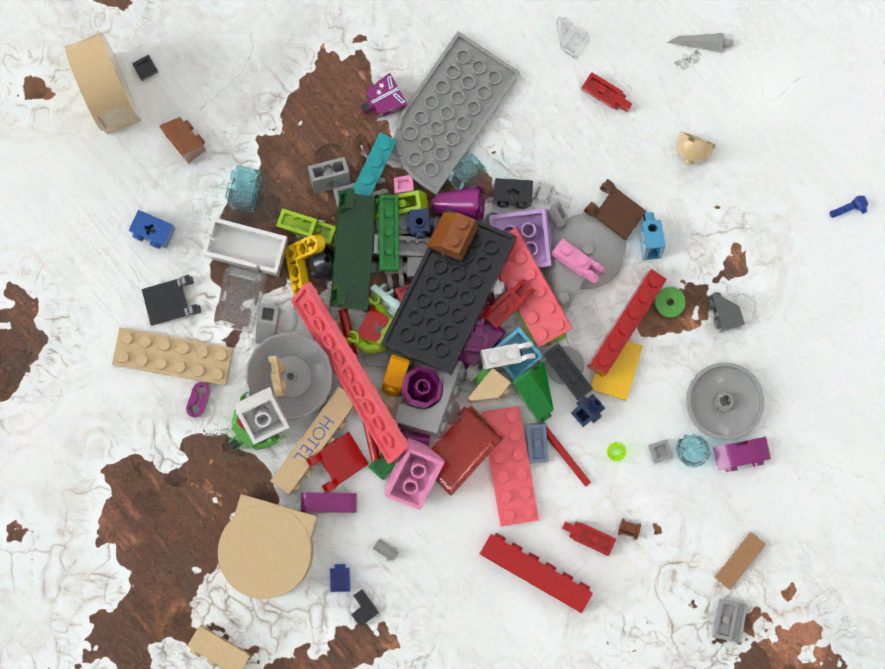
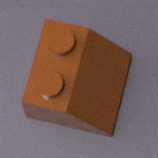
(183, 138)
(453, 235)

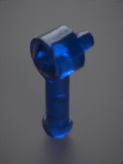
(859, 203)

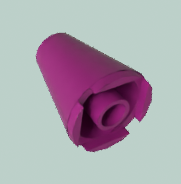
(464, 201)

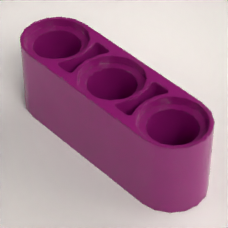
(495, 335)
(329, 502)

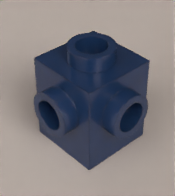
(418, 217)
(588, 410)

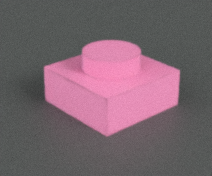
(403, 184)

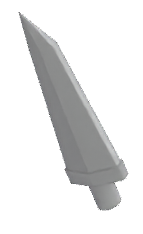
(705, 41)

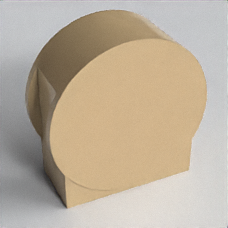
(102, 83)
(266, 548)

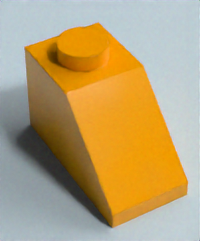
(394, 375)

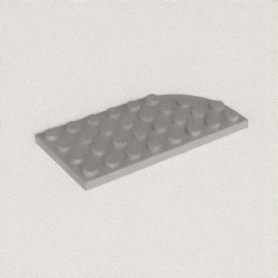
(450, 110)

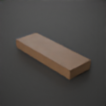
(740, 560)

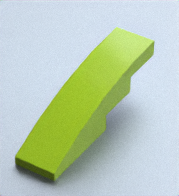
(306, 226)

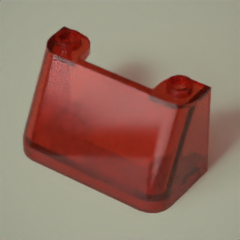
(465, 448)

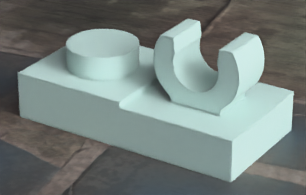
(386, 298)

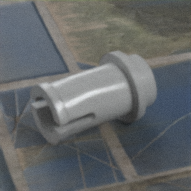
(386, 550)

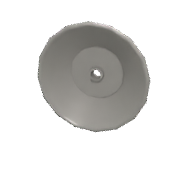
(301, 357)

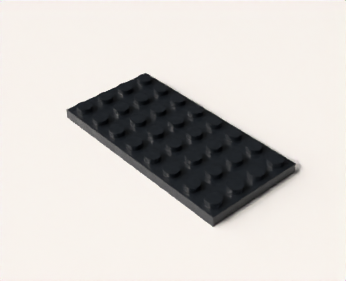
(448, 300)

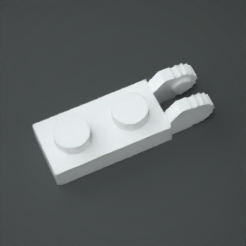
(505, 355)

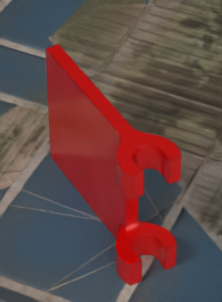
(340, 460)

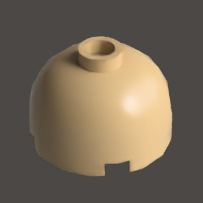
(693, 148)

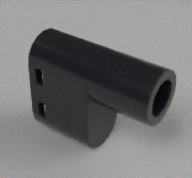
(365, 610)

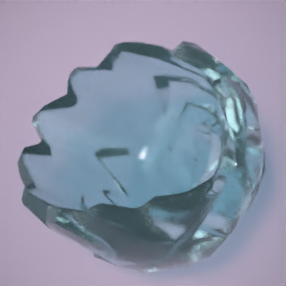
(693, 451)

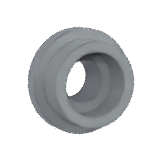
(472, 372)

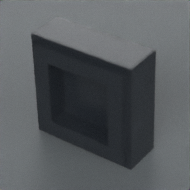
(145, 67)

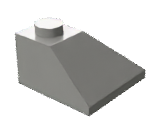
(563, 282)

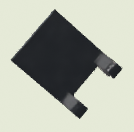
(168, 301)

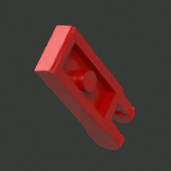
(507, 304)

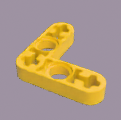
(296, 258)

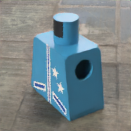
(651, 237)

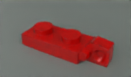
(606, 92)
(590, 537)

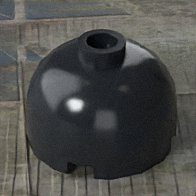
(322, 264)

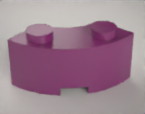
(742, 453)

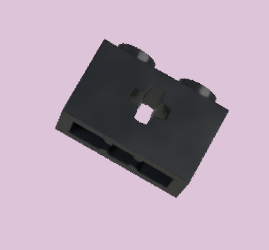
(522, 188)

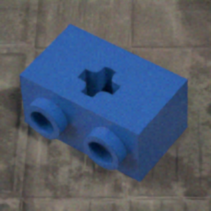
(143, 222)

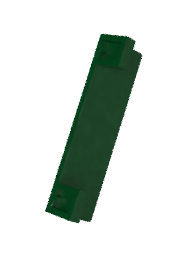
(353, 250)

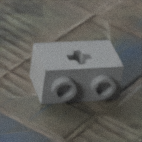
(329, 175)

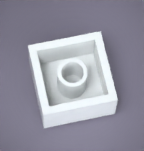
(261, 415)

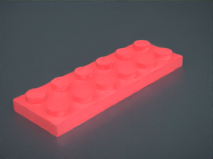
(541, 310)
(511, 469)

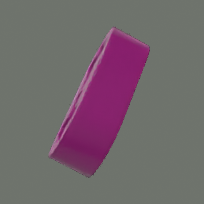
(194, 398)

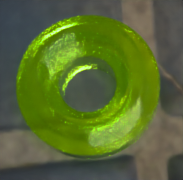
(621, 447)

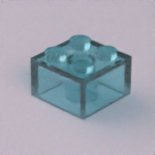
(244, 188)

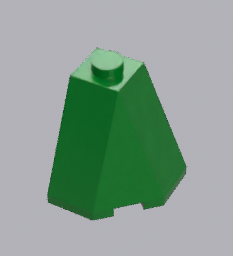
(534, 392)

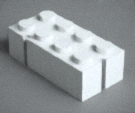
(245, 246)

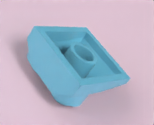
(519, 337)

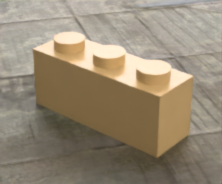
(217, 649)

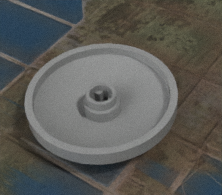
(596, 242)
(724, 401)

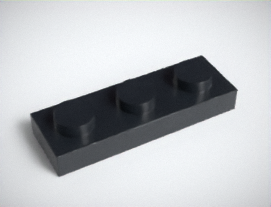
(568, 371)

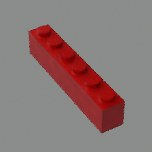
(626, 323)
(537, 574)

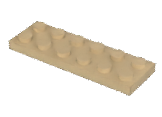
(172, 356)

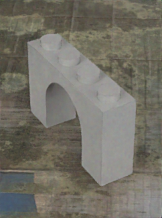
(434, 419)

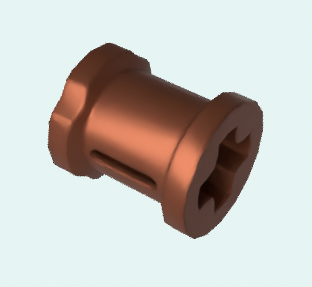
(629, 529)

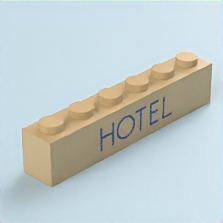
(315, 439)

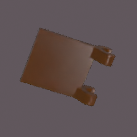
(616, 211)

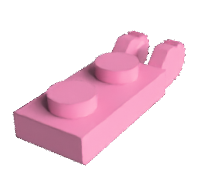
(577, 261)

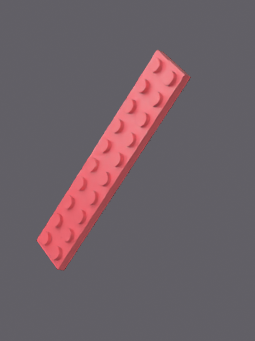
(350, 373)

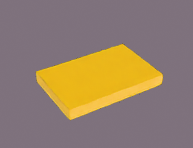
(620, 376)

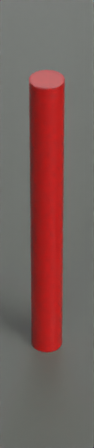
(567, 458)

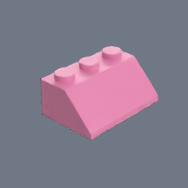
(414, 475)

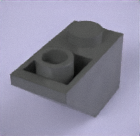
(726, 313)

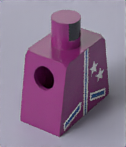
(384, 98)

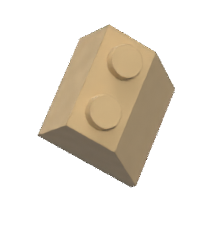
(491, 388)

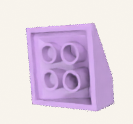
(534, 228)

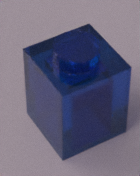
(340, 578)

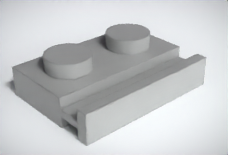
(729, 620)

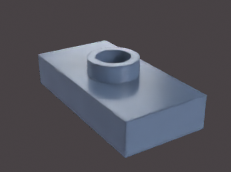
(537, 442)

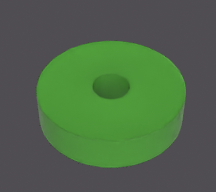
(663, 308)
(482, 374)

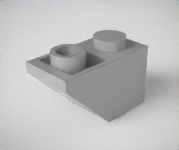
(267, 321)

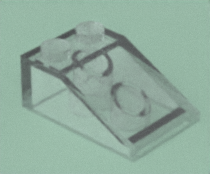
(240, 298)

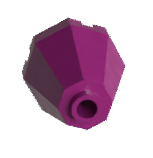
(421, 387)

